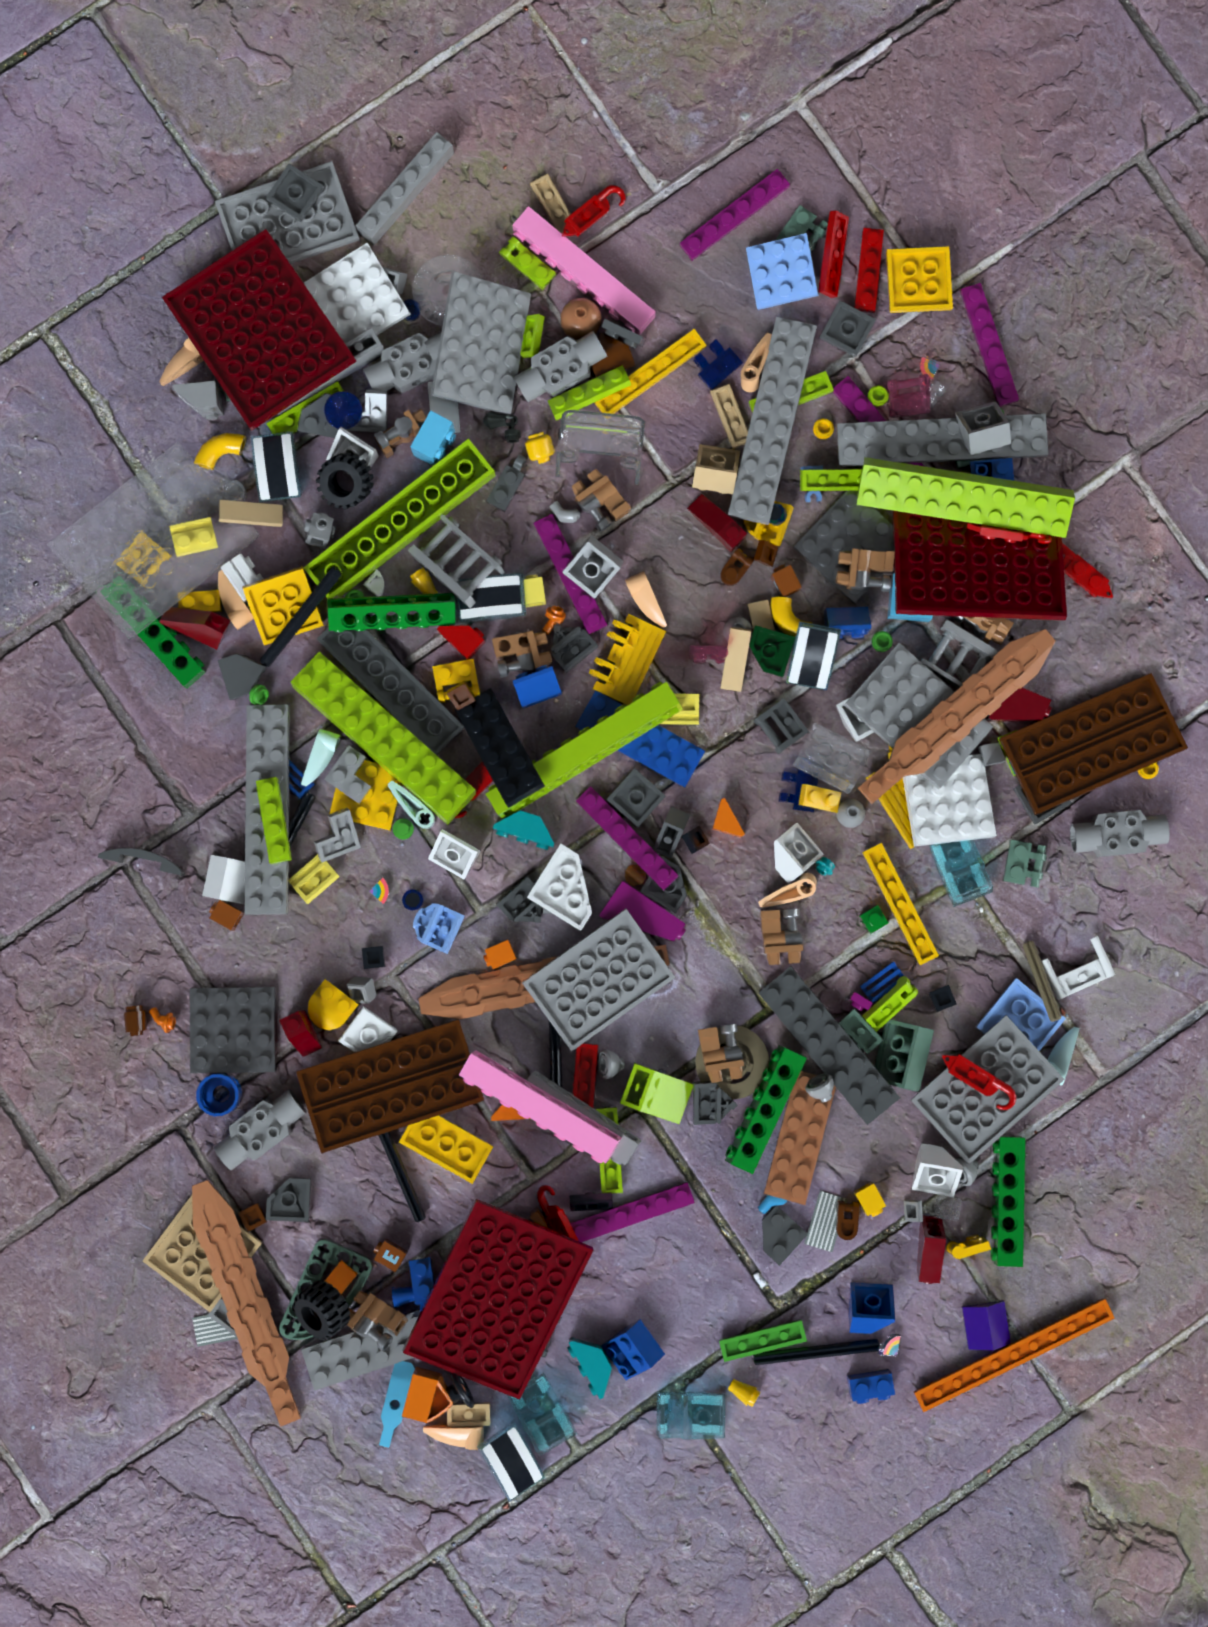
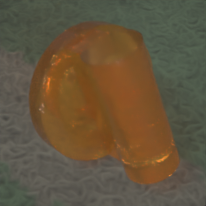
(635, 875)

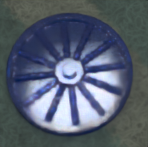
(343, 410)

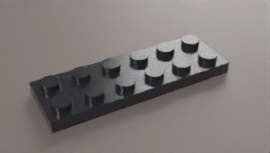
(500, 748)

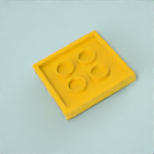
(919, 279)
(277, 601)
(378, 805)

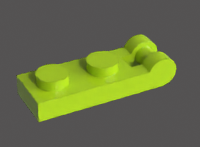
(528, 263)
(891, 1003)

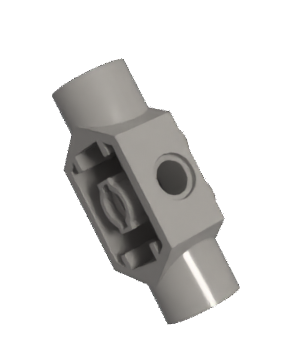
(405, 364)
(560, 366)
(1119, 833)
(260, 1129)

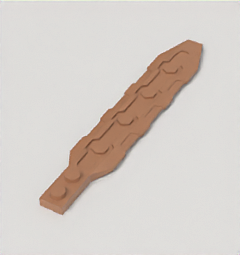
(961, 712)
(487, 992)
(243, 1297)

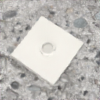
(366, 1031)

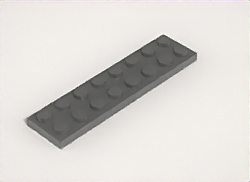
(393, 686)
(829, 1045)

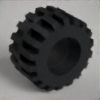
(333, 491)
(321, 1310)

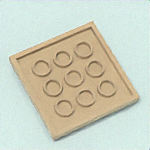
(183, 1261)

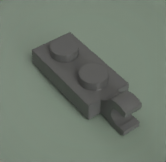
(507, 484)

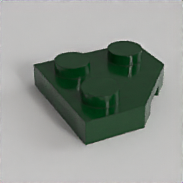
(771, 650)

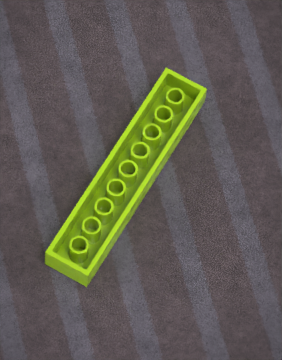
(965, 497)
(402, 518)
(383, 738)
(595, 743)

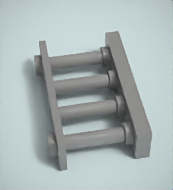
(450, 581)
(968, 643)

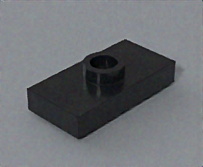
(591, 1201)

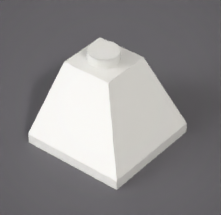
(795, 853)
(936, 1171)

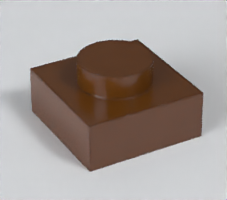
(766, 553)
(461, 695)
(252, 1217)

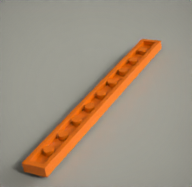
(1013, 1354)

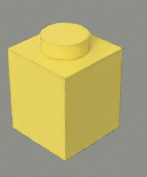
(534, 591)

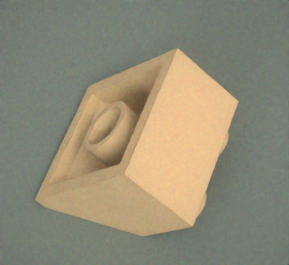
(716, 469)

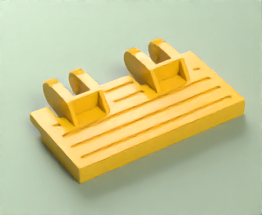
(630, 660)
(896, 806)

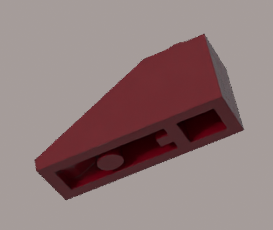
(717, 522)
(198, 624)

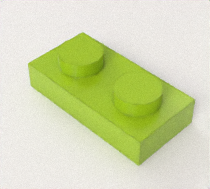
(532, 335)

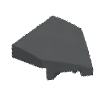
(571, 646)
(240, 674)
(518, 906)
(710, 1103)

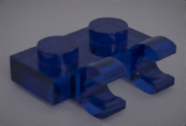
(720, 368)
(799, 778)

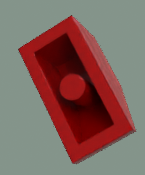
(463, 639)

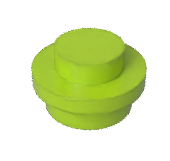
(878, 395)

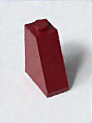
(1022, 707)
(301, 1033)
(930, 1249)

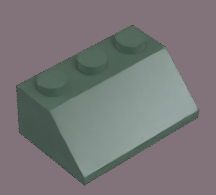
(903, 1054)

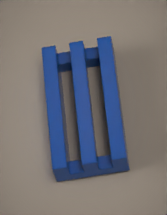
(304, 789)
(897, 971)

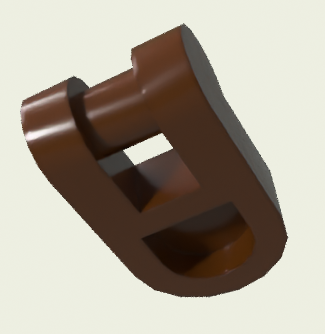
(731, 573)
(847, 1227)

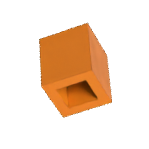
(499, 954)

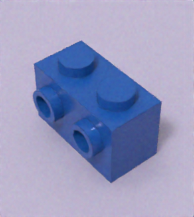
(871, 1385)

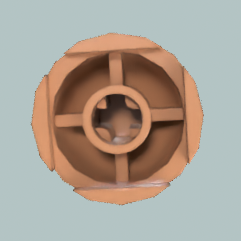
(580, 317)

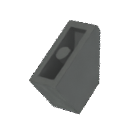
(671, 832)

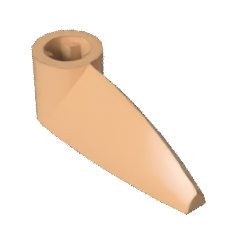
(182, 362)
(754, 365)
(645, 598)
(232, 603)
(791, 892)
(463, 1436)

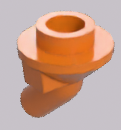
(555, 616)
(166, 1022)

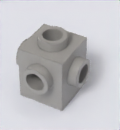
(319, 530)

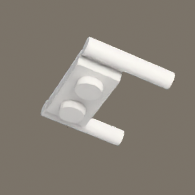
(1081, 976)

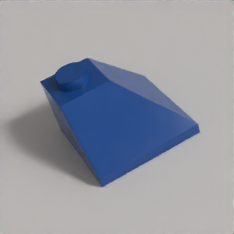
(870, 1307)

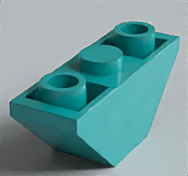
(526, 828)
(593, 1364)

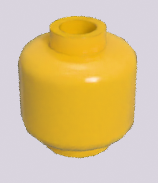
(539, 447)

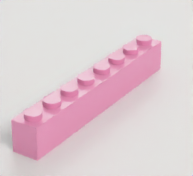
(583, 270)
(540, 1106)

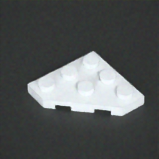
(563, 888)

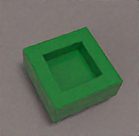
(874, 919)

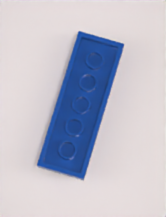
(655, 749)

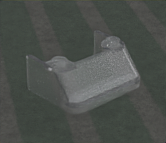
(601, 435)

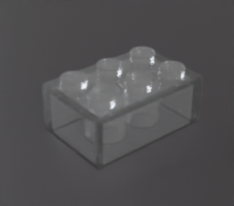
(831, 758)

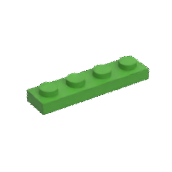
(762, 1340)

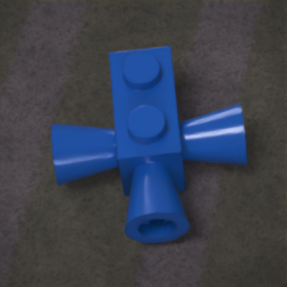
(422, 1284)

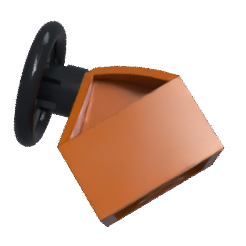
(430, 1396)

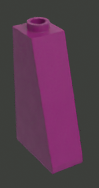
(646, 913)

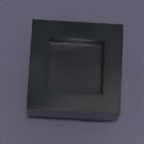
(695, 839)
(373, 957)
(942, 998)

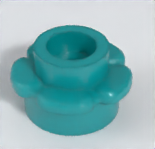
(825, 866)

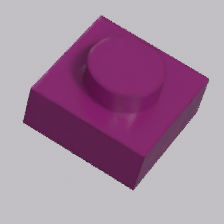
(859, 1002)

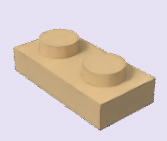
(461, 1415)

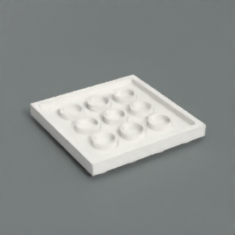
(357, 295)
(955, 811)

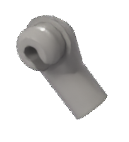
(564, 515)

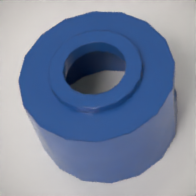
(206, 1099)

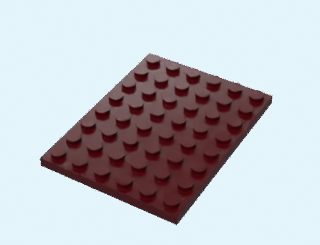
(259, 329)
(960, 573)
(497, 1299)

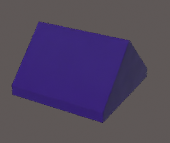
(986, 1326)

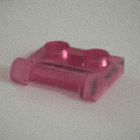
(909, 403)
(700, 654)

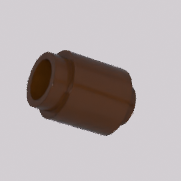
(135, 1020)

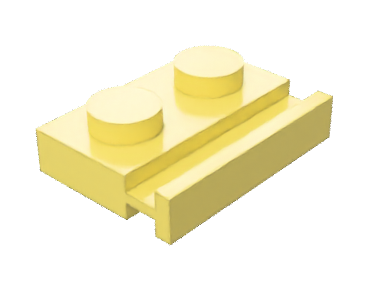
(193, 536)
(690, 711)
(313, 879)

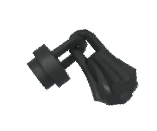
(494, 420)

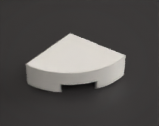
(375, 583)

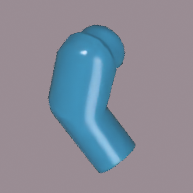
(770, 1201)

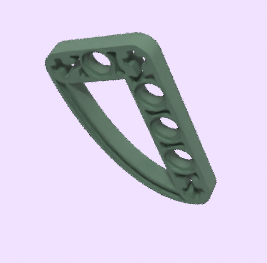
(307, 1276)

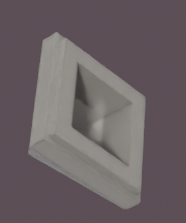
(913, 1210)

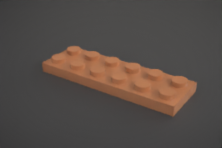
(798, 1144)

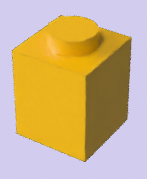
(870, 1199)

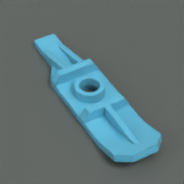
(397, 1390)

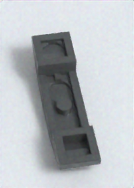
(118, 855)

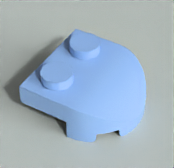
(437, 926)

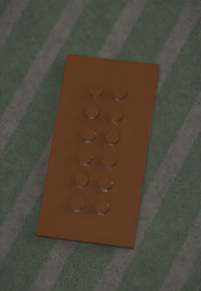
(1093, 744)
(388, 1086)

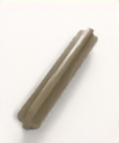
(1042, 981)

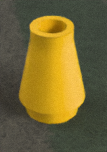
(423, 581)
(744, 1392)

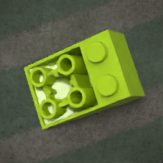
(656, 1093)

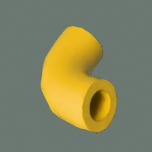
(219, 446)
(783, 615)

